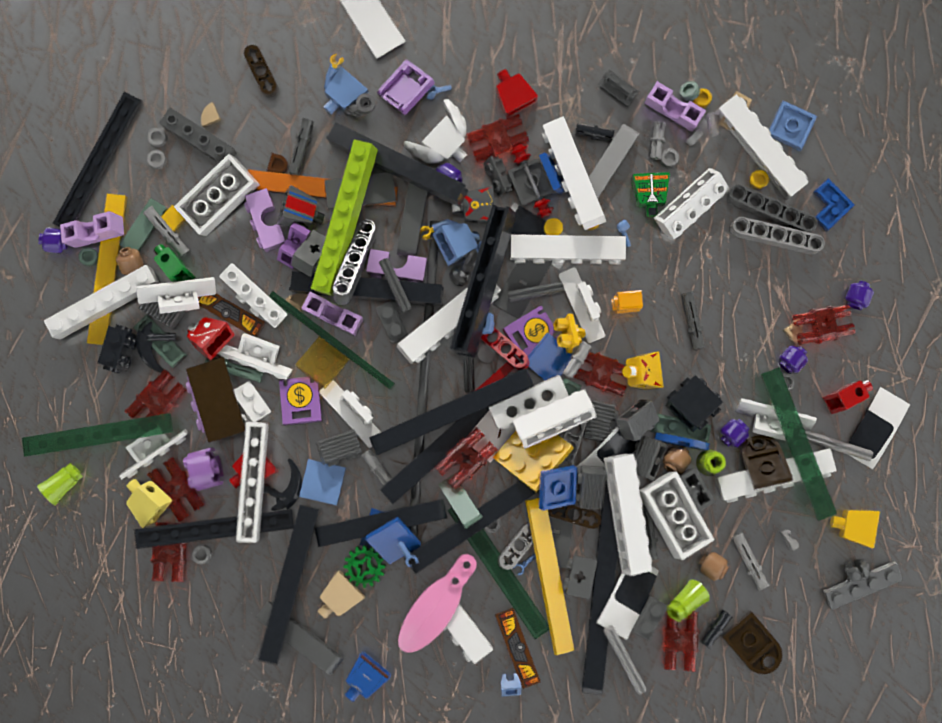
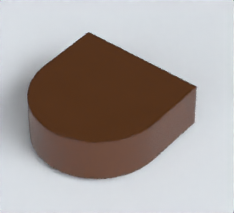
(277, 164)

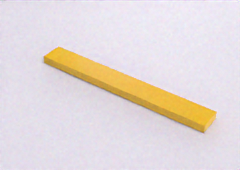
(107, 268)
(550, 578)

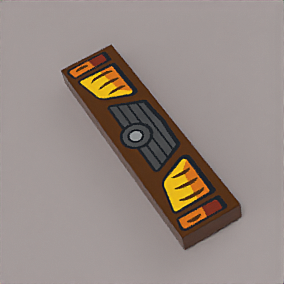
(232, 314)
(517, 648)

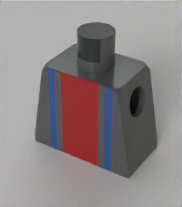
(299, 208)

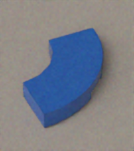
(681, 441)

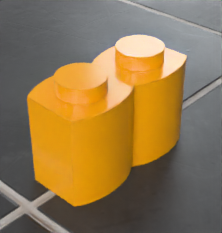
(627, 302)

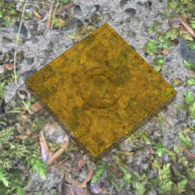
(322, 362)

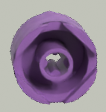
(203, 469)

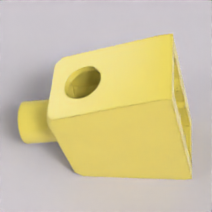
(147, 502)

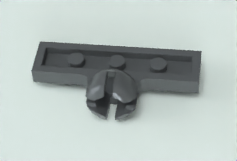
(862, 582)

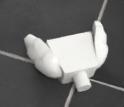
(443, 139)

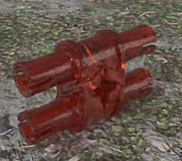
(494, 146)
(824, 333)
(604, 383)
(154, 388)
(476, 459)
(180, 479)
(161, 558)
(689, 647)

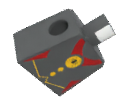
(476, 205)

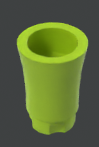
(704, 463)
(60, 483)
(688, 600)

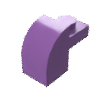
(296, 237)

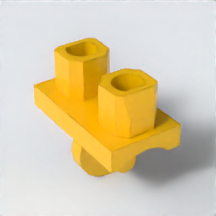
(571, 333)

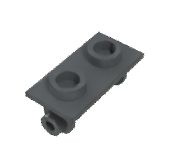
(618, 87)
(494, 167)

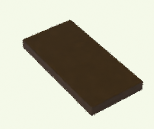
(216, 400)

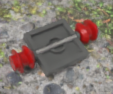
(531, 181)

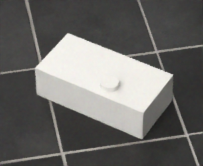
(216, 195)
(675, 515)

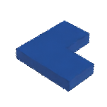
(836, 204)

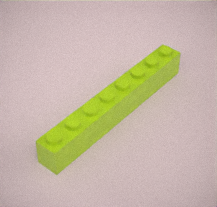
(345, 215)

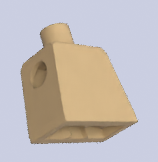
(339, 596)

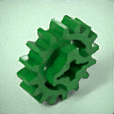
(372, 569)

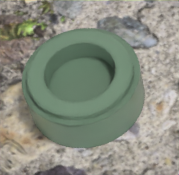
(690, 91)
(88, 256)

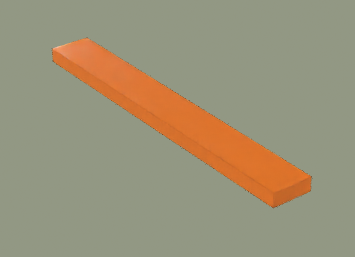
(310, 185)

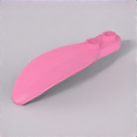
(434, 607)

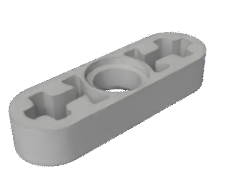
(505, 553)

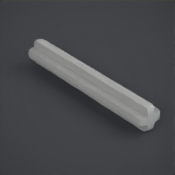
(839, 446)
(624, 659)

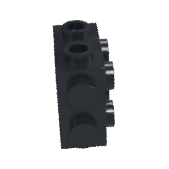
(117, 349)
(694, 403)

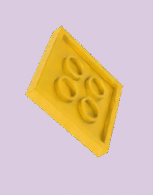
(530, 461)

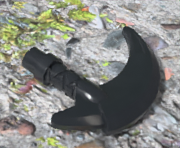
(144, 345)
(290, 494)

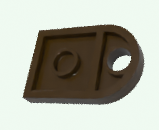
(765, 464)
(753, 644)

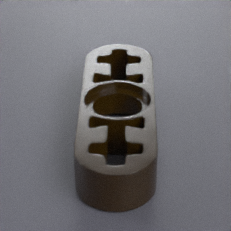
(250, 61)
(585, 523)

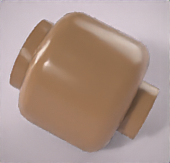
(129, 260)
(677, 459)
(713, 566)

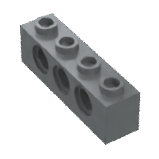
(196, 136)

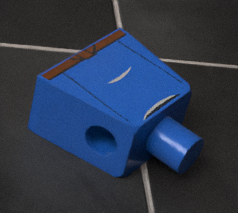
(365, 677)

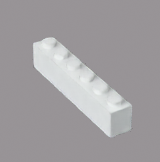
(762, 147)
(574, 173)
(567, 248)
(99, 303)
(433, 330)
(252, 482)
(739, 483)
(628, 514)

